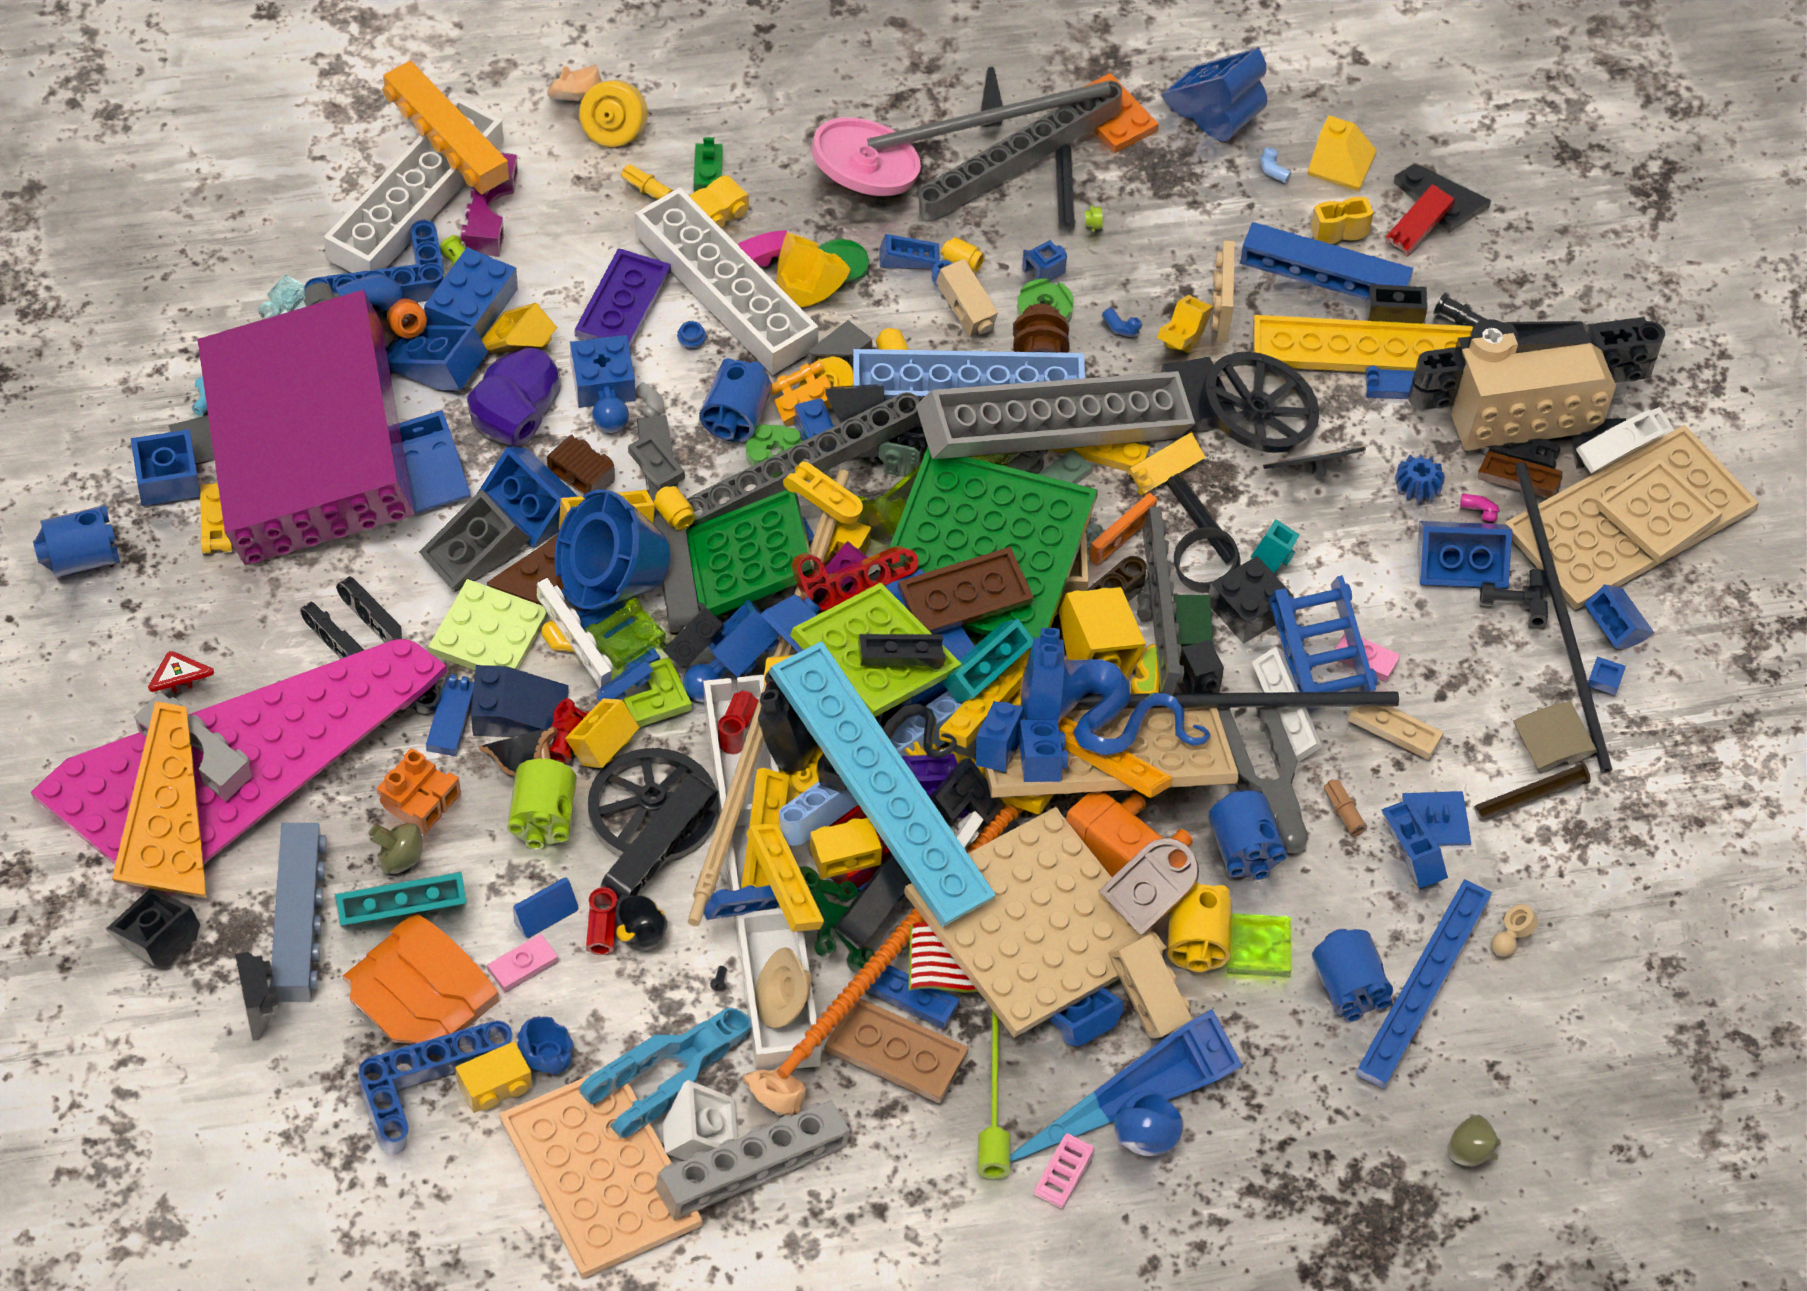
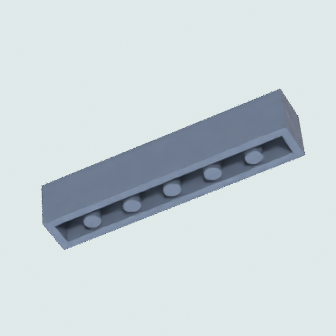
(296, 911)

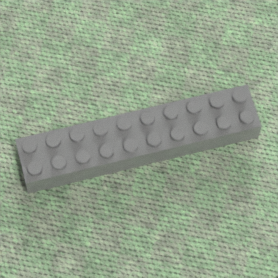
(1054, 414)

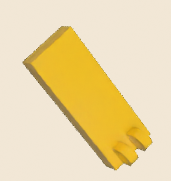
(1166, 463)

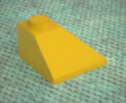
(1342, 154)
(520, 329)

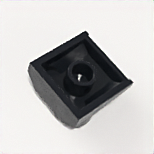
(257, 995)

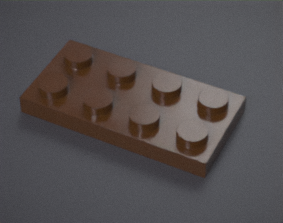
(966, 591)

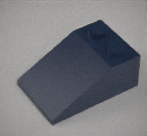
(513, 701)

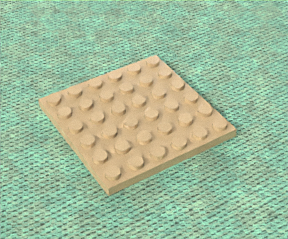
(1045, 929)

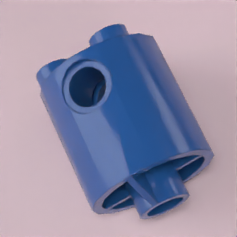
(736, 400)
(76, 542)
(1247, 834)
(1352, 973)

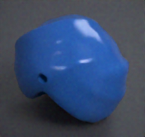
(1148, 1124)

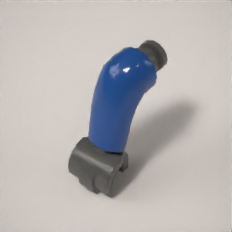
(380, 290)

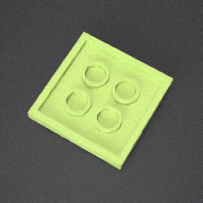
(488, 628)

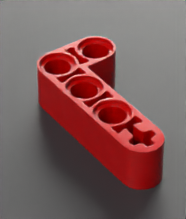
(857, 571)

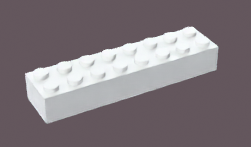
(407, 192)
(726, 280)

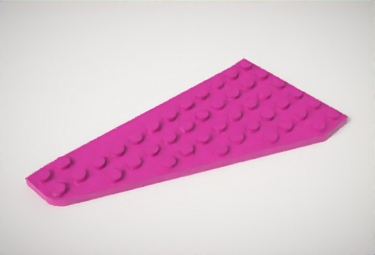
(283, 729)

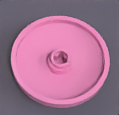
(845, 157)

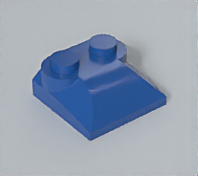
(1089, 1017)

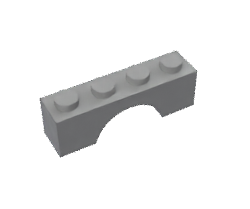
(221, 767)

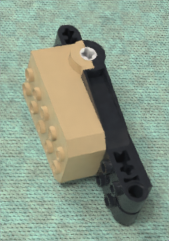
(1533, 377)

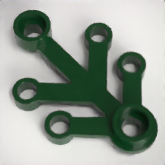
(831, 914)

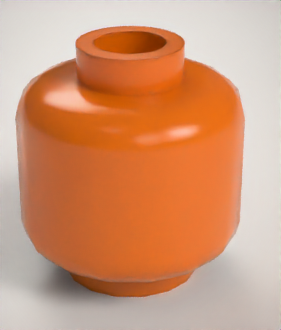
(415, 321)

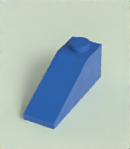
(1415, 844)

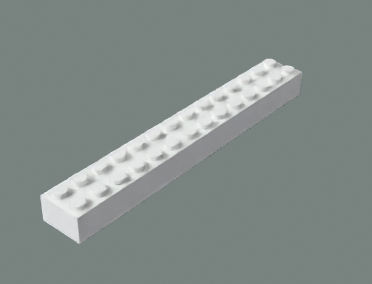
(764, 930)

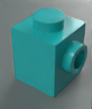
(1276, 546)

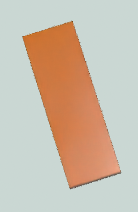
(1121, 530)

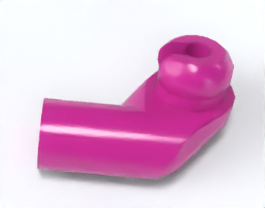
(1480, 503)

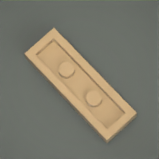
(1398, 728)

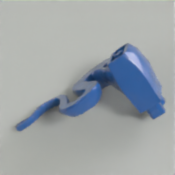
(1056, 686)

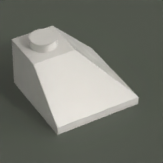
(698, 1121)

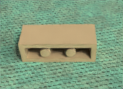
(1150, 985)

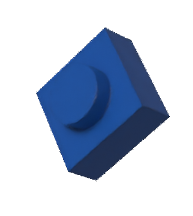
(1606, 675)

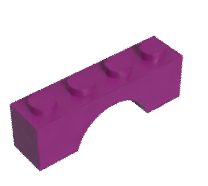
(484, 228)

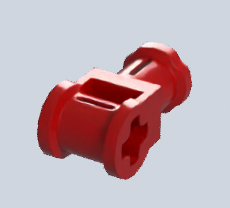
(565, 719)

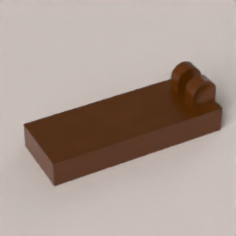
(1501, 471)

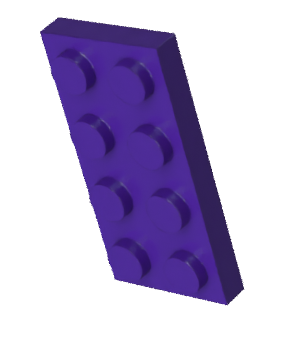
(623, 297)

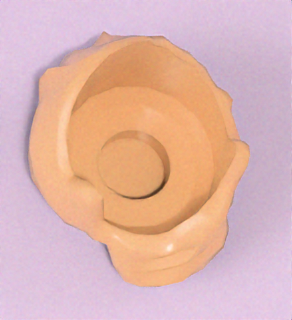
(574, 84)
(775, 1093)

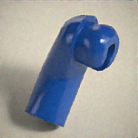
(1119, 326)

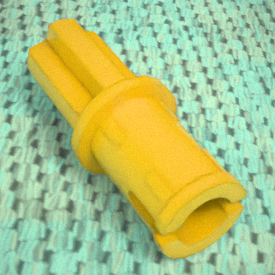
(646, 183)

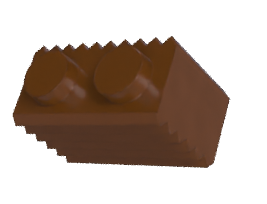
(581, 466)

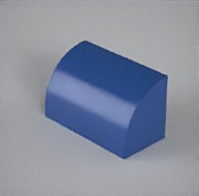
(1618, 617)

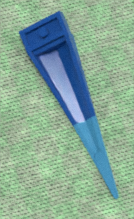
(1175, 1065)

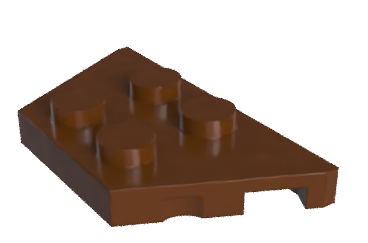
(524, 575)

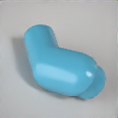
(200, 405)

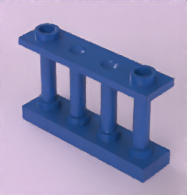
(1293, 635)

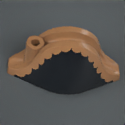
(516, 750)

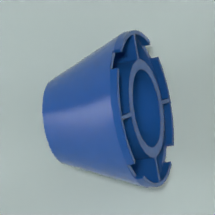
(608, 552)

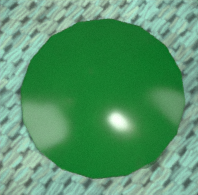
(851, 253)

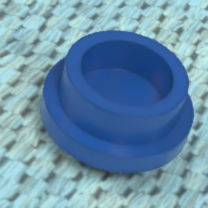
(691, 334)

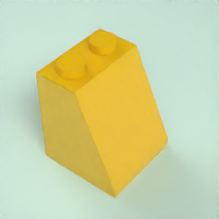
(1101, 627)

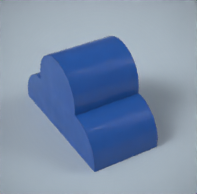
(1221, 93)

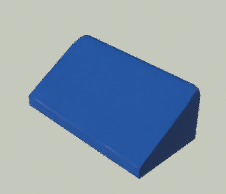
(545, 908)

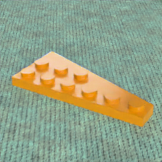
(162, 825)

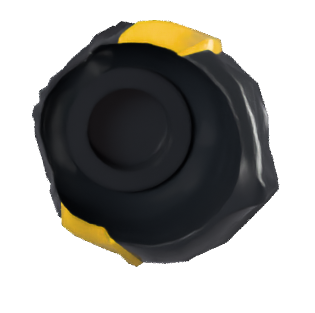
(640, 922)

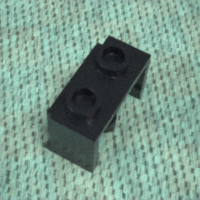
(693, 637)

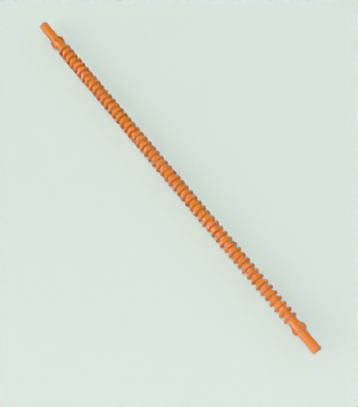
(879, 961)

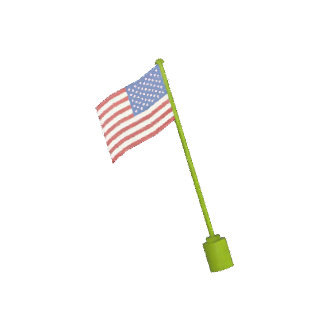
(936, 969)

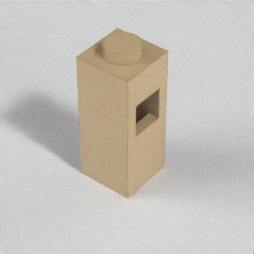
(967, 298)

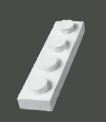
(569, 625)
(1276, 677)

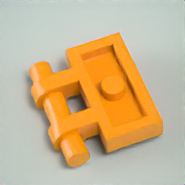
(812, 390)

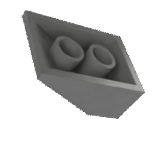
(474, 541)

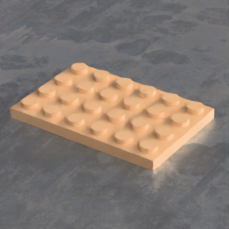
(592, 1179)

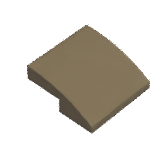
(1555, 736)

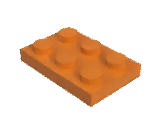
(1129, 125)

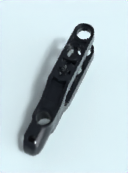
(375, 618)

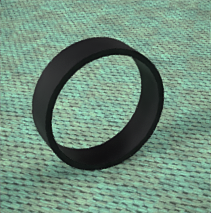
(1190, 538)

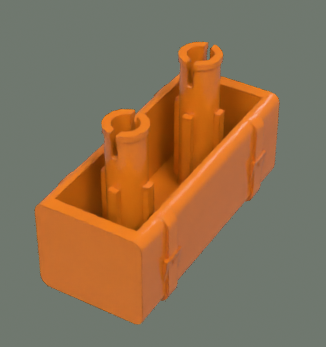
(1115, 831)

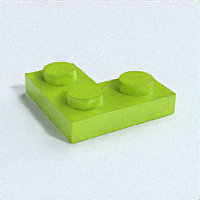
(663, 699)

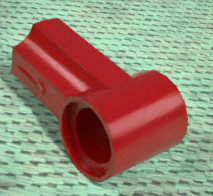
(736, 722)
(601, 922)

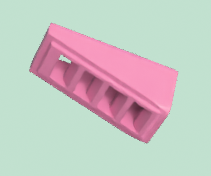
(1074, 1153)

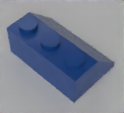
(527, 493)
(1464, 553)
(790, 614)

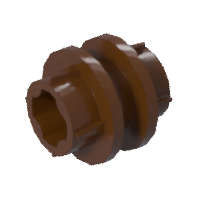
(1041, 330)

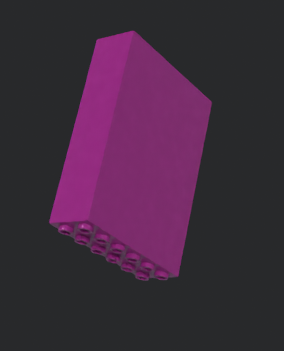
(304, 428)

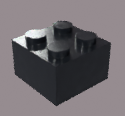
(1243, 600)

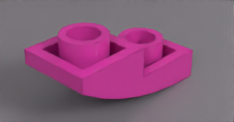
(763, 246)

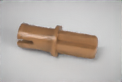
(1345, 807)

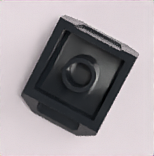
(156, 927)

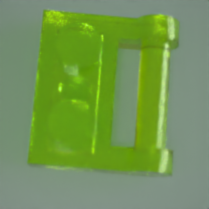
(630, 641)

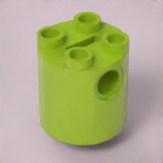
(542, 802)

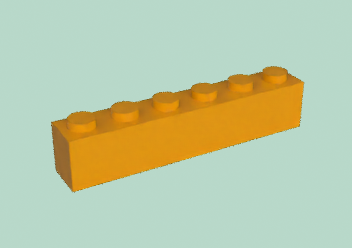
(445, 127)

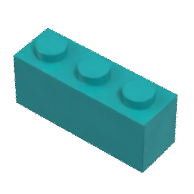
(988, 660)

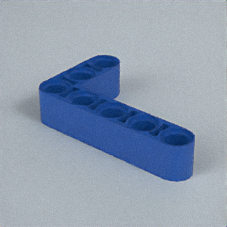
(416, 280)
(422, 1070)

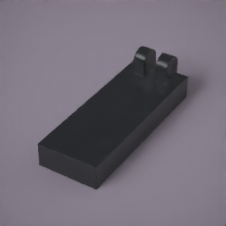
(901, 650)

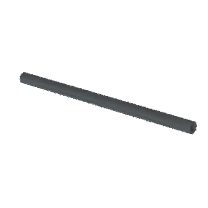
(989, 116)

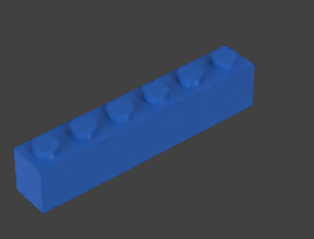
(1319, 262)

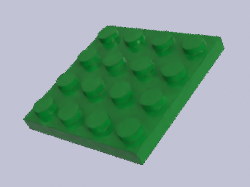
(748, 552)

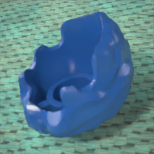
(545, 1045)

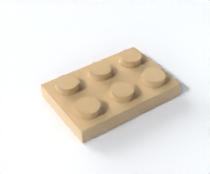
(1223, 299)

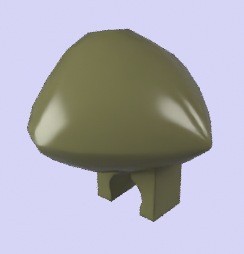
(399, 848)
(1473, 1142)

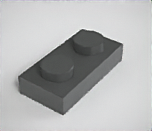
(656, 461)

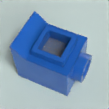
(1046, 259)

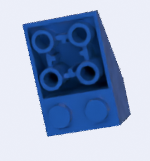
(432, 462)

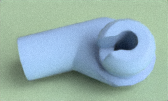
(1271, 167)

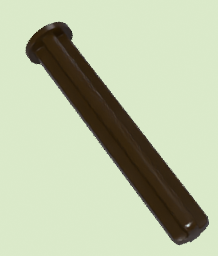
(1533, 791)

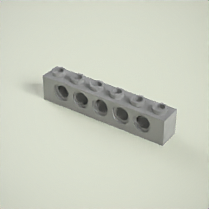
(684, 1197)

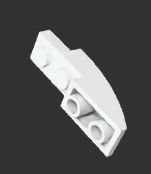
(1624, 439)

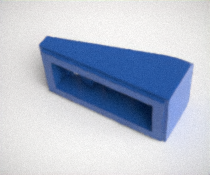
(893, 255)

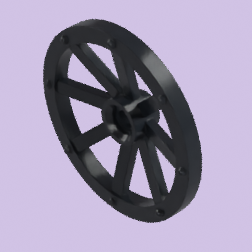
(1258, 405)
(646, 806)

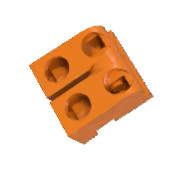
(418, 790)

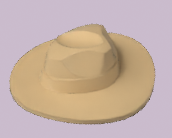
(782, 989)

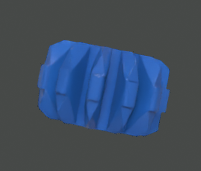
(1419, 478)

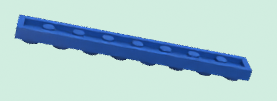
(1423, 984)

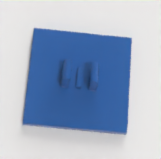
(1443, 815)

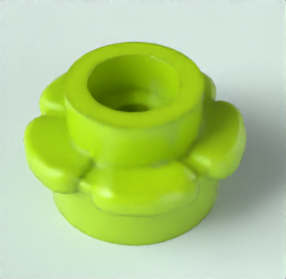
(1094, 218)

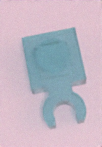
(283, 296)

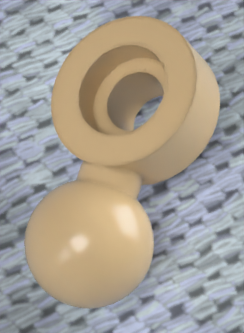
(1520, 923)

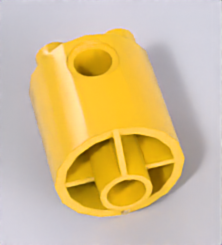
(1201, 929)

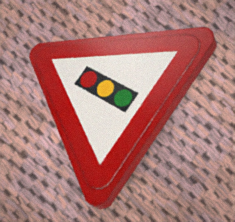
(177, 670)

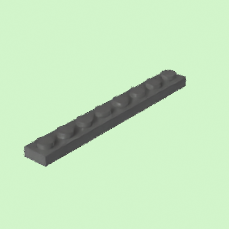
(1162, 607)

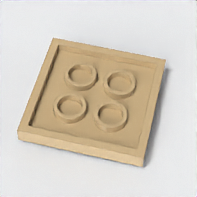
(1659, 510)

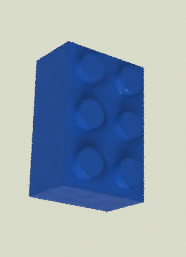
(472, 292)

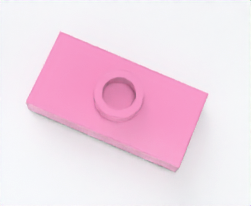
(1379, 658)
(522, 963)

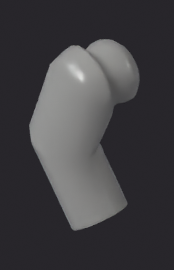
(652, 398)

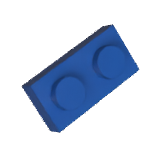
(634, 675)

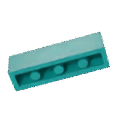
(400, 898)

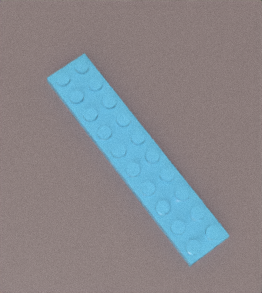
(882, 784)

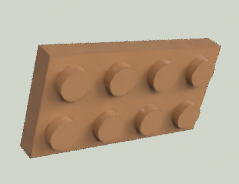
(897, 1050)

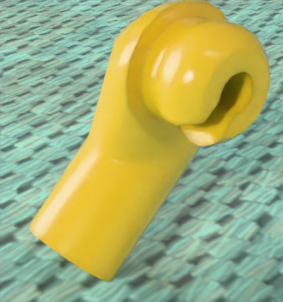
(555, 638)

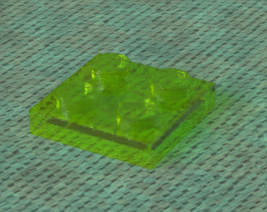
(1260, 945)

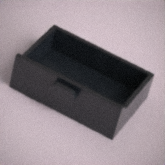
(1192, 377)

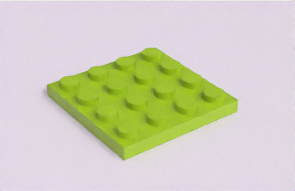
(872, 613)

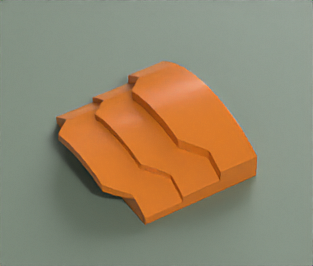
(419, 984)

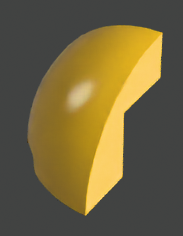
(807, 271)

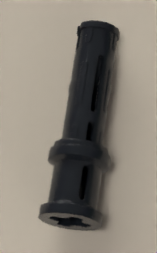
(1458, 313)

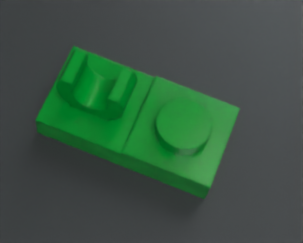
(707, 163)

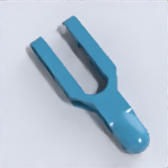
(694, 1049)

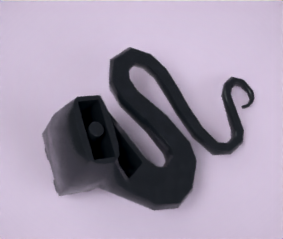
(793, 744)

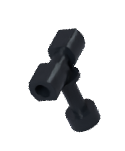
(1530, 597)

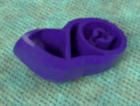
(514, 396)

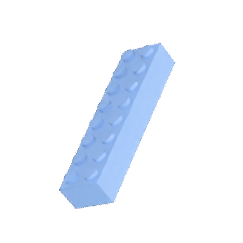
(935, 369)

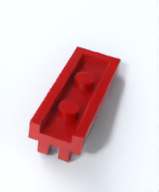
(1420, 220)

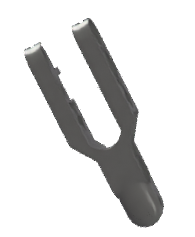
(1278, 791)

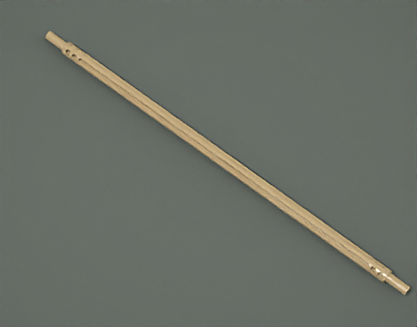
(723, 833)

